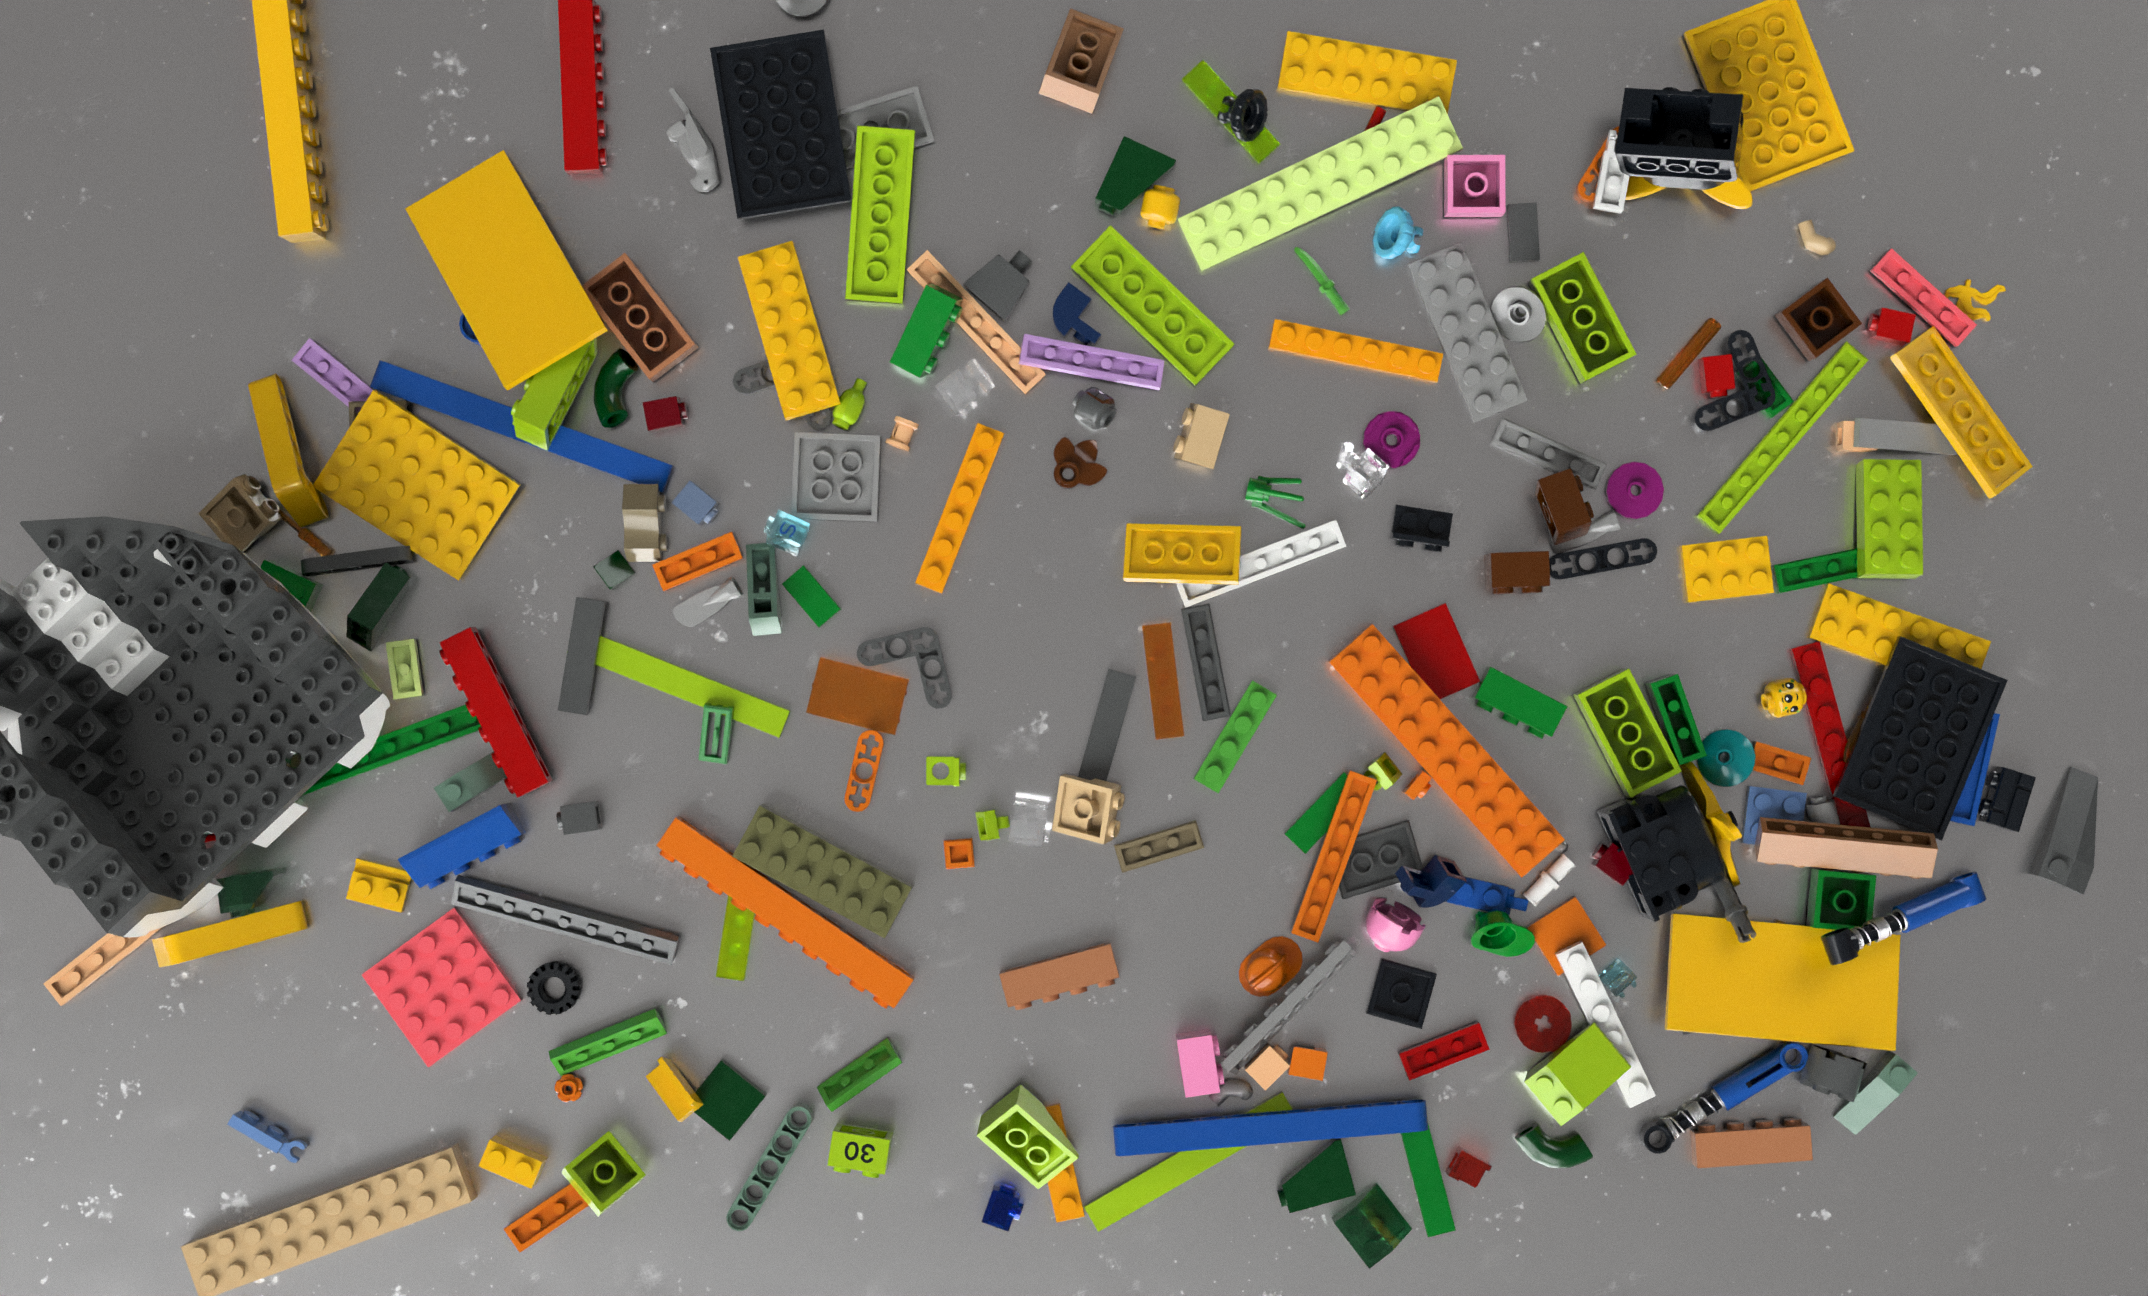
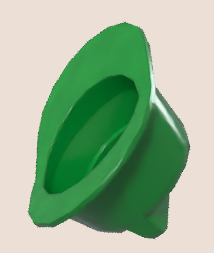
(1500, 936)

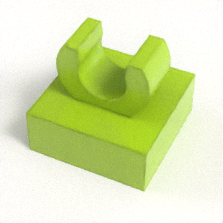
(1384, 771)
(989, 824)

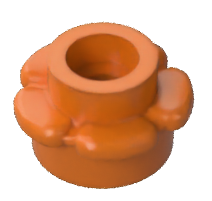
(576, 1087)

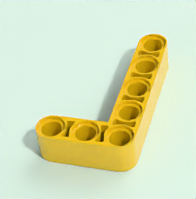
(283, 454)
(229, 934)

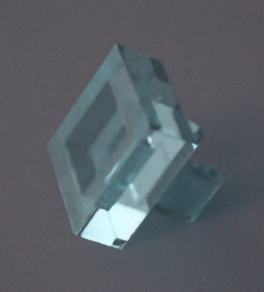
(1618, 978)

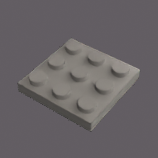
(836, 476)

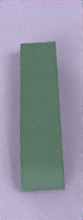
(766, 1180)

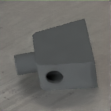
(1000, 284)

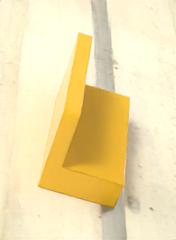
(674, 1089)

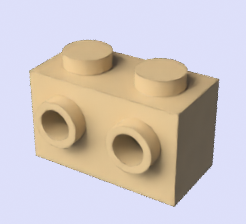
(1201, 435)

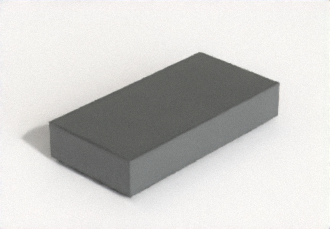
(1523, 232)

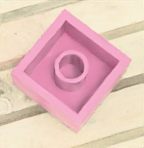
(1474, 186)
(1198, 1062)

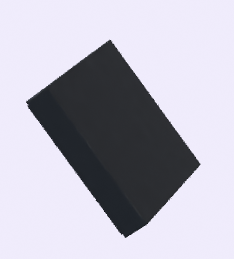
(1401, 993)

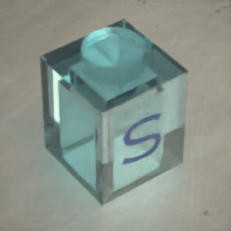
(786, 532)

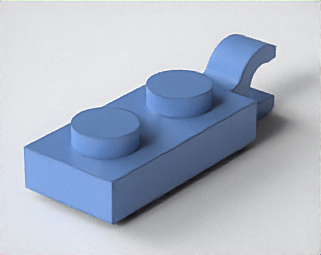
(270, 1136)

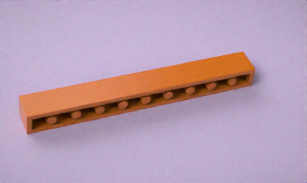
(785, 912)

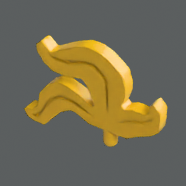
(1964, 295)

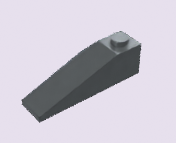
(2069, 838)

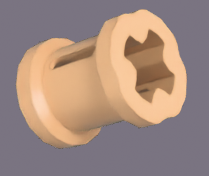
(902, 433)

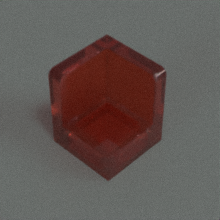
(1467, 1167)

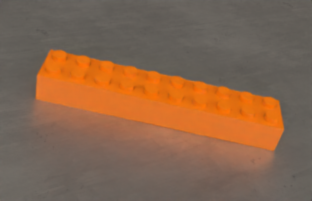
(1446, 750)

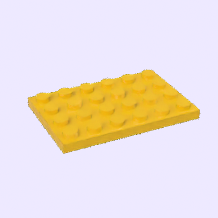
(1786, 99)
(416, 485)

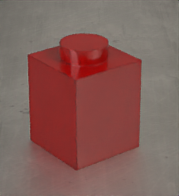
(1891, 326)
(1716, 375)

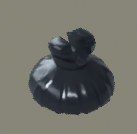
(1245, 114)

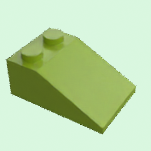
(1576, 1073)
(1026, 1137)

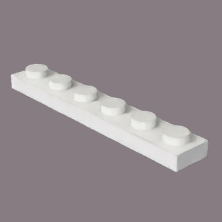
(1271, 560)
(1599, 1009)

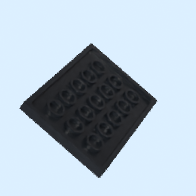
(780, 124)
(1919, 738)

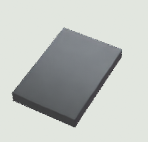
(1378, 857)

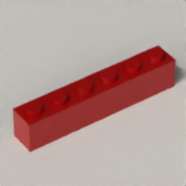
(581, 86)
(495, 712)

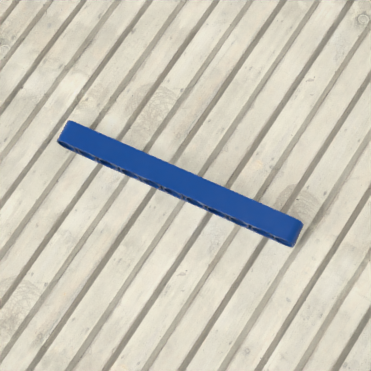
(498, 419)
(1270, 1127)

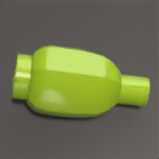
(851, 405)

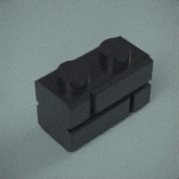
(2006, 798)

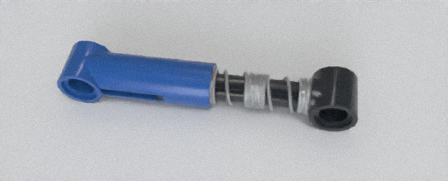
(1959, 893)
(1726, 1094)

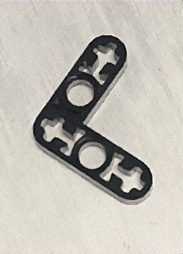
(1746, 395)

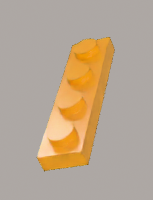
(1064, 1186)

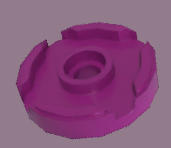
(1402, 428)
(1619, 490)

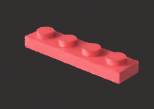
(1923, 297)

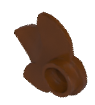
(1080, 460)

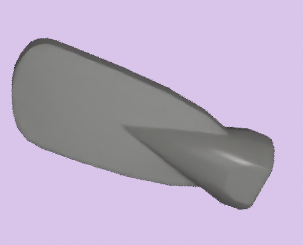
(1600, 525)
(706, 603)

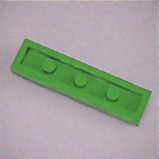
(1235, 736)
(607, 1042)

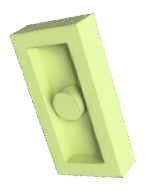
(404, 669)

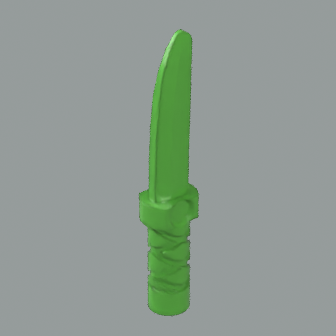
(1327, 285)

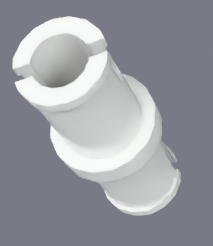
(1549, 880)

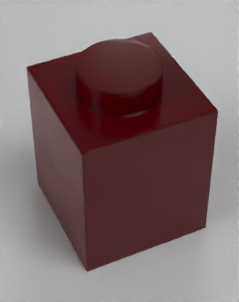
(665, 414)
(1612, 862)

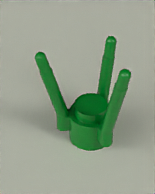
(1260, 491)

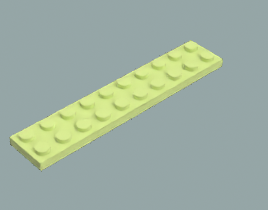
(1320, 184)

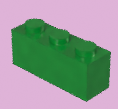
(927, 331)
(1518, 703)
(1676, 718)

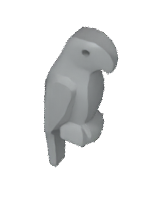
(695, 147)

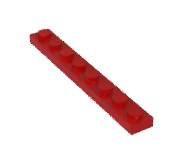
(1825, 725)

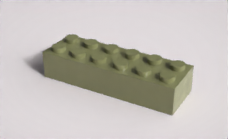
(822, 870)

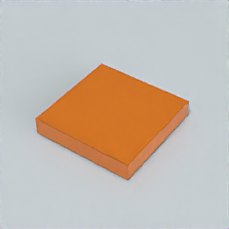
(1563, 928)

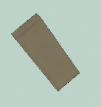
(1158, 846)

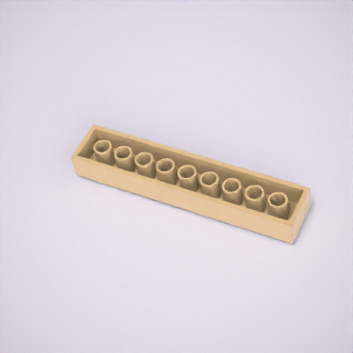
(329, 1221)

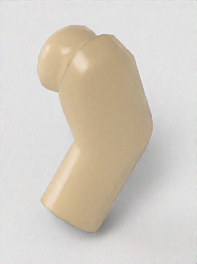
(1815, 242)

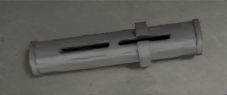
(1735, 911)

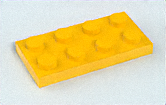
(1182, 553)

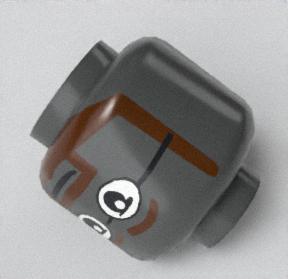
(1094, 408)

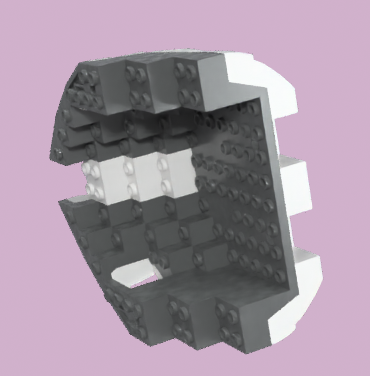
(161, 704)

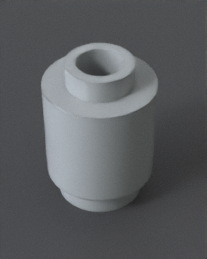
(1822, 810)

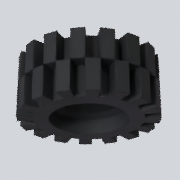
(536, 990)

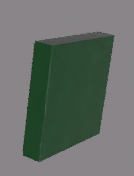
(727, 1099)

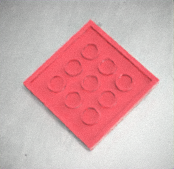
(442, 987)

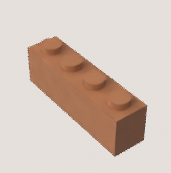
(1058, 975)
(1751, 1144)

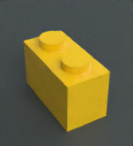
(513, 1161)

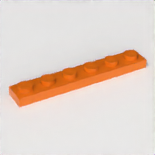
(1333, 856)

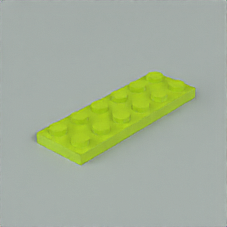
(880, 214)
(1152, 305)

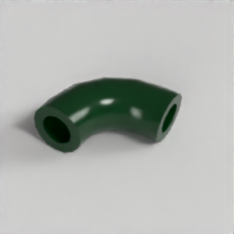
(609, 388)
(1552, 1152)

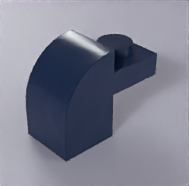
(1067, 313)
(1432, 884)

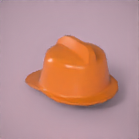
(1270, 966)

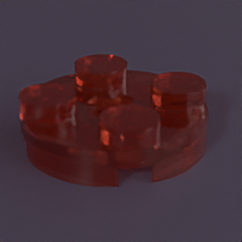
(1534, 1008)

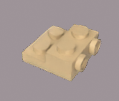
(241, 512)
(1088, 808)

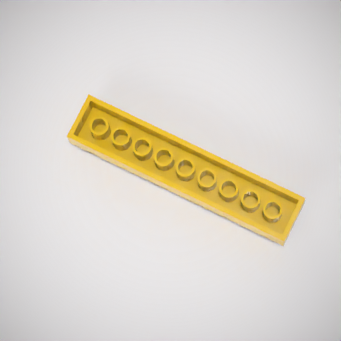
(289, 120)

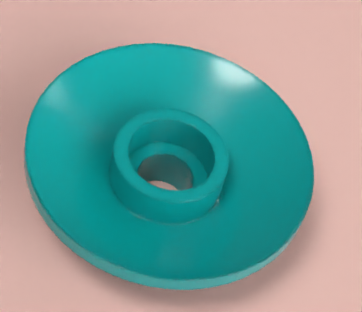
(1739, 765)

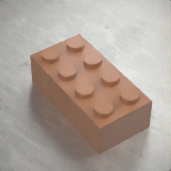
(639, 317)

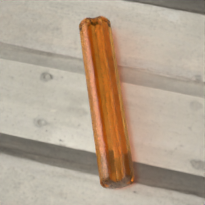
(1689, 353)

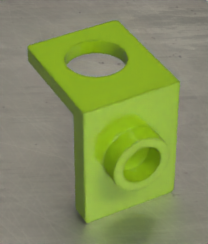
(957, 771)

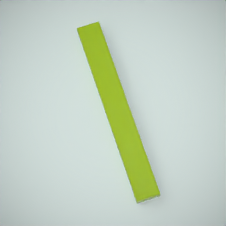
(1782, 437)
(690, 686)
(1165, 1175)

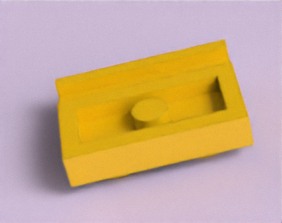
(379, 885)

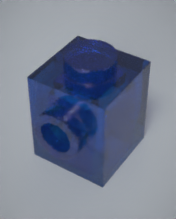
(1002, 1207)

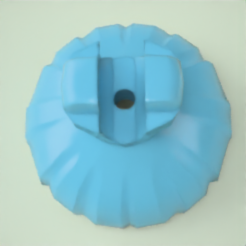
(1396, 234)

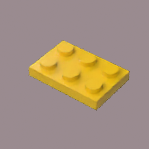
(1726, 569)

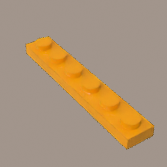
(1356, 350)
(959, 508)

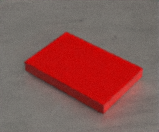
(1437, 651)

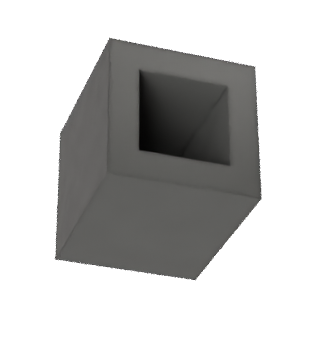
(579, 817)

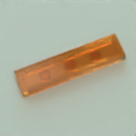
(1163, 681)

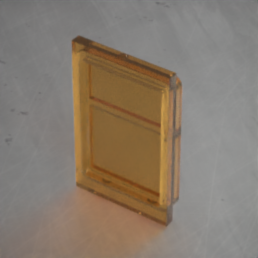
(857, 696)

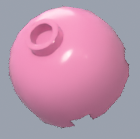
(1392, 926)

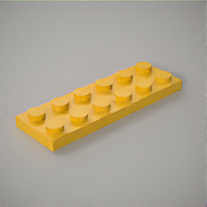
(1364, 73)
(789, 330)
(1961, 412)
(1872, 628)

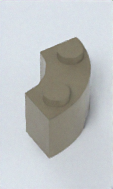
(643, 522)

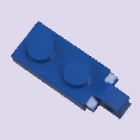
(1487, 897)

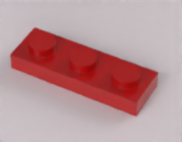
(1443, 1051)

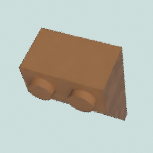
(1081, 60)

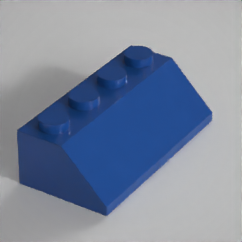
(463, 845)

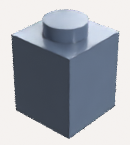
(696, 504)

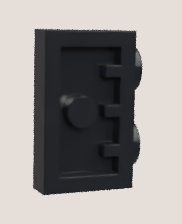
(1421, 527)

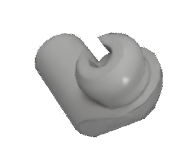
(1232, 1088)

